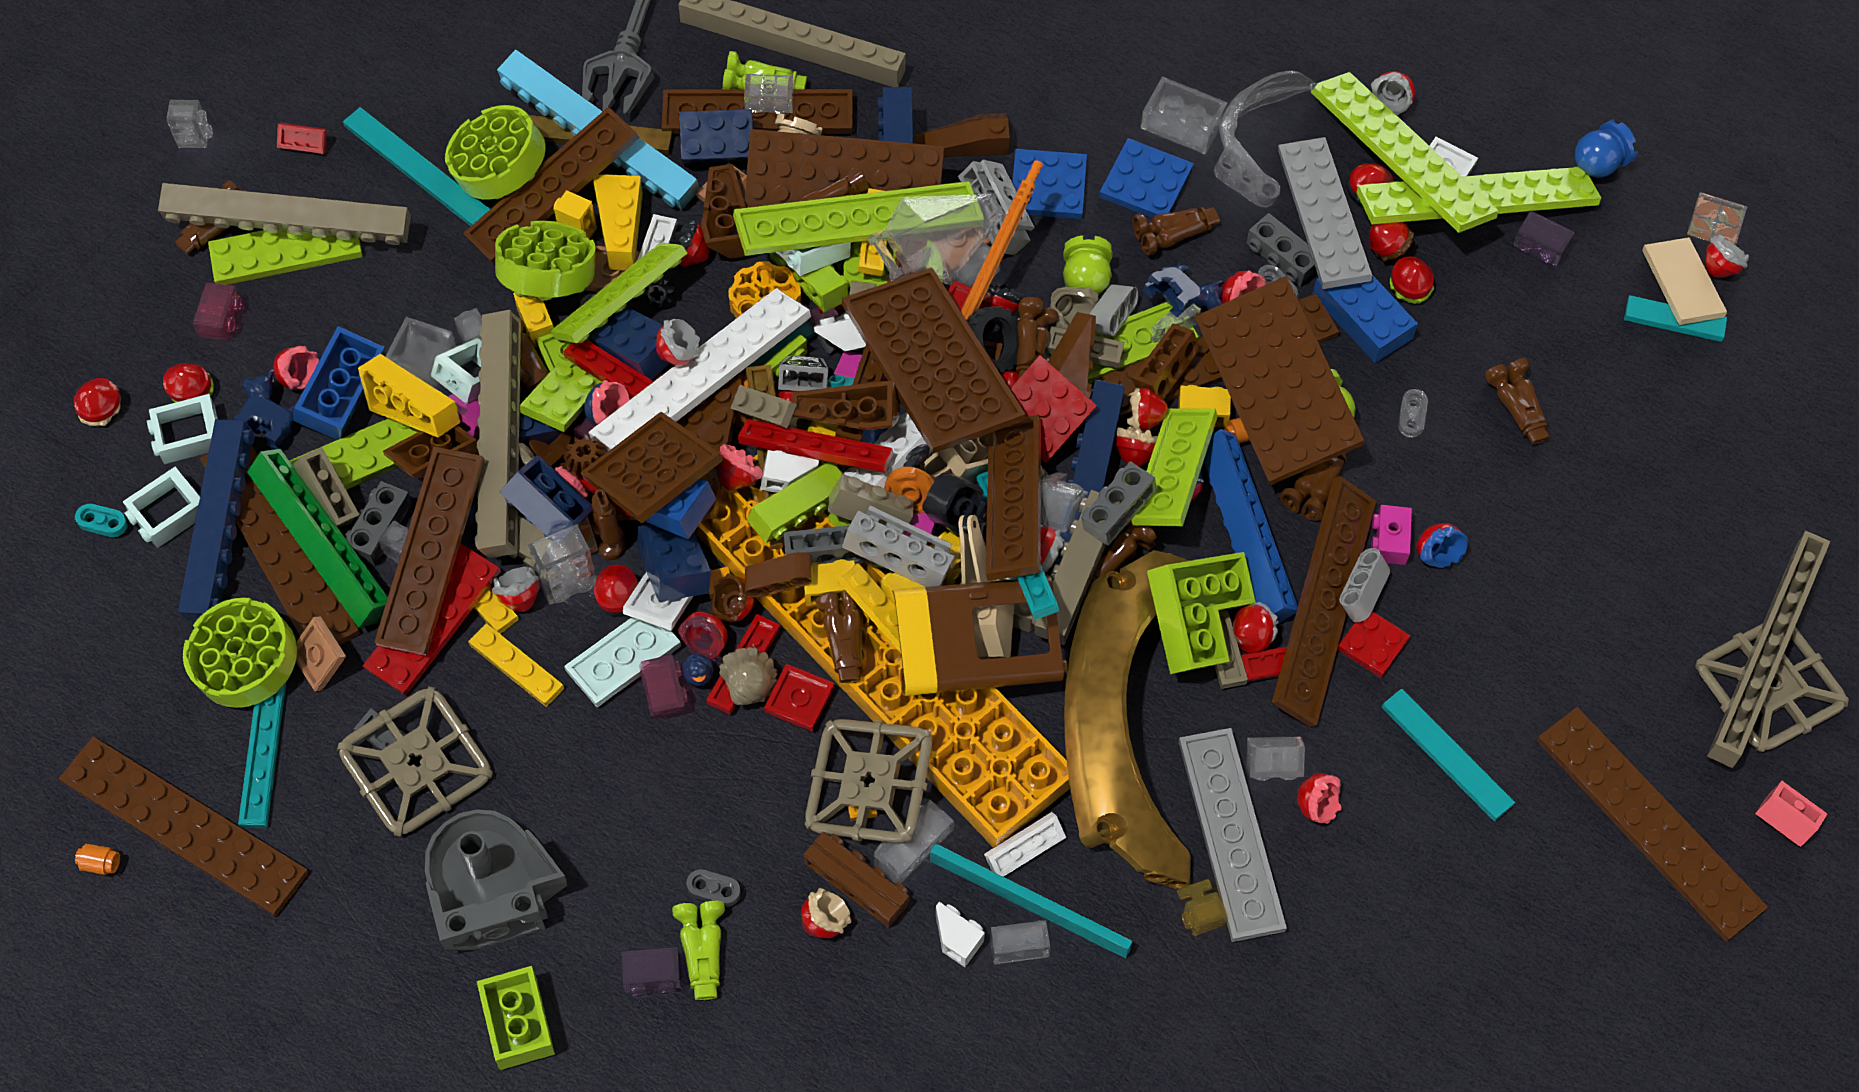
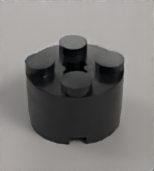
(952, 498)

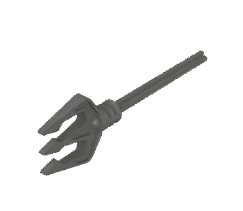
(621, 64)

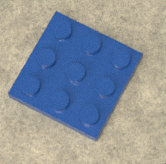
(1146, 179)
(1058, 185)

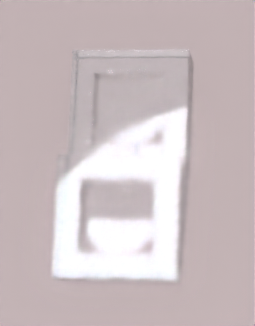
(1186, 320)

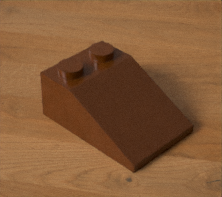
(415, 451)

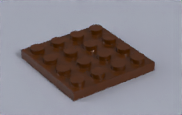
(651, 466)

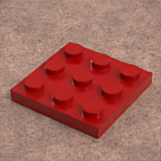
(1056, 401)

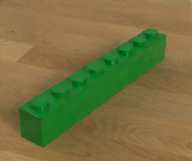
(319, 537)

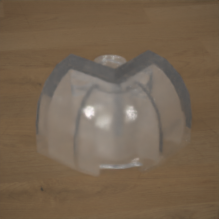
(1059, 501)

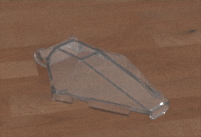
(936, 233)

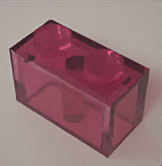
(217, 311)
(662, 685)

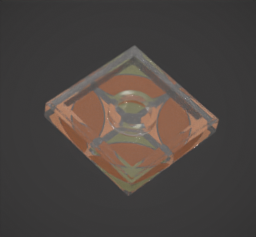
(1716, 217)

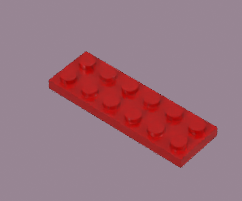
(466, 586)

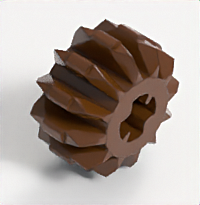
(583, 454)

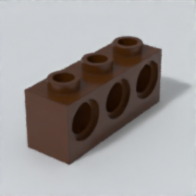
(1167, 360)

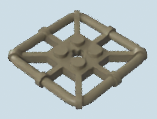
(1787, 690)
(398, 754)
(878, 794)

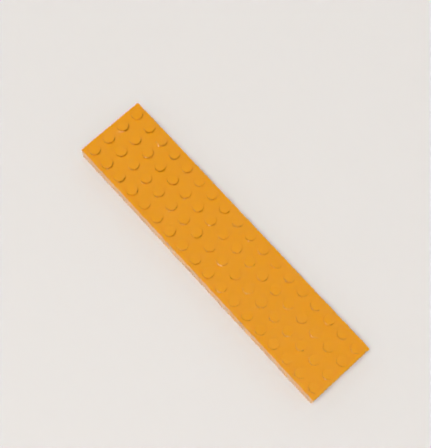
(982, 747)

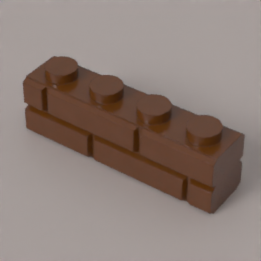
(856, 878)

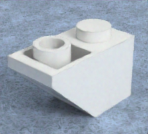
(840, 333)
(784, 469)
(958, 936)

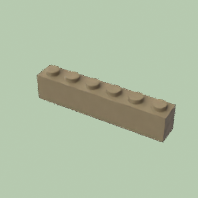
(1073, 574)

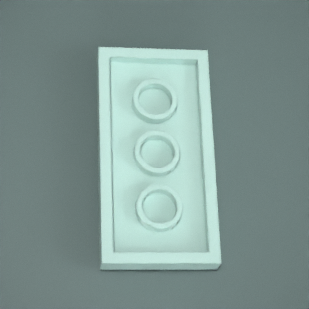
(616, 658)

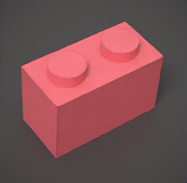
(1791, 813)

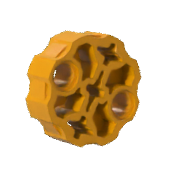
(748, 290)

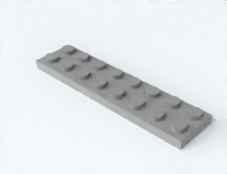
(1324, 213)
(1232, 835)

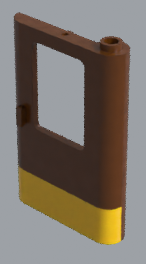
(941, 644)

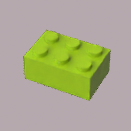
(515, 1018)

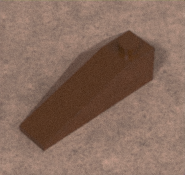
(970, 137)
(718, 223)
(1073, 351)
(855, 406)

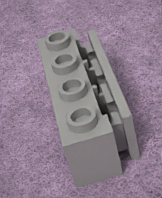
(984, 180)
(890, 540)

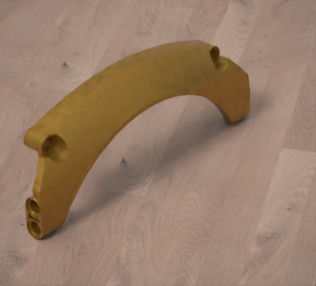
(1101, 764)

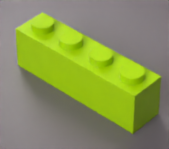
(822, 285)
(794, 503)

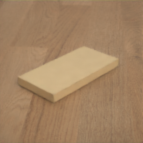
(1684, 281)

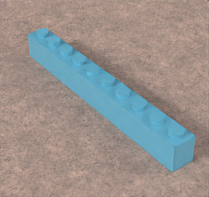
(575, 113)

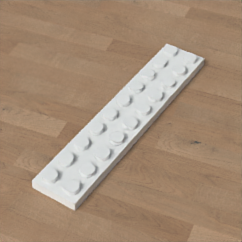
(714, 366)

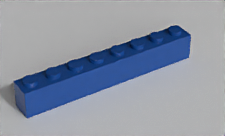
(1248, 523)

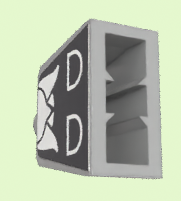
(802, 373)

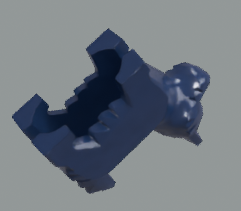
(1181, 290)
(265, 414)

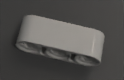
(1114, 308)
(1364, 585)

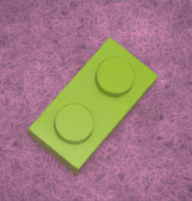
(796, 347)

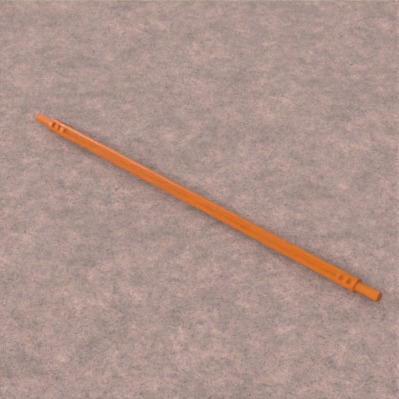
(1001, 241)

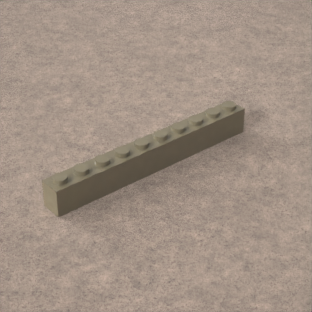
(796, 39)
(284, 213)
(498, 432)
(1768, 649)

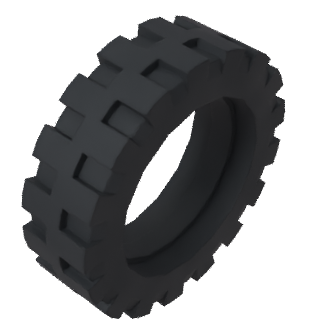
(1008, 326)

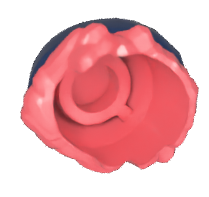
(605, 400)

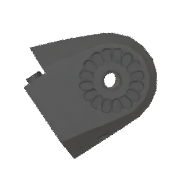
(487, 880)

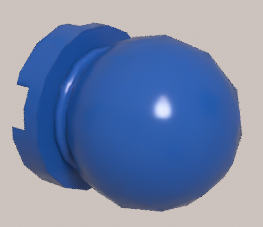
(1605, 149)

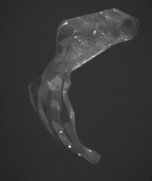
(1264, 92)

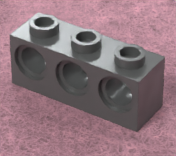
(1280, 239)
(377, 511)
(1118, 515)
(821, 543)

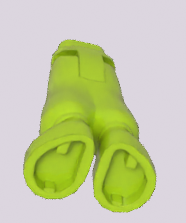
(736, 72)
(701, 945)

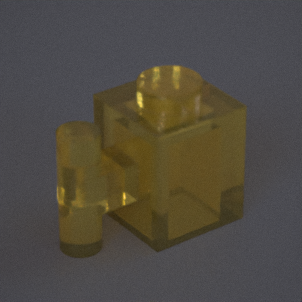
(1203, 912)

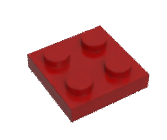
(1373, 643)
(799, 697)

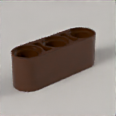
(778, 574)

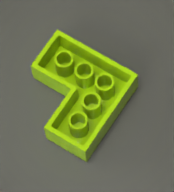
(1189, 605)

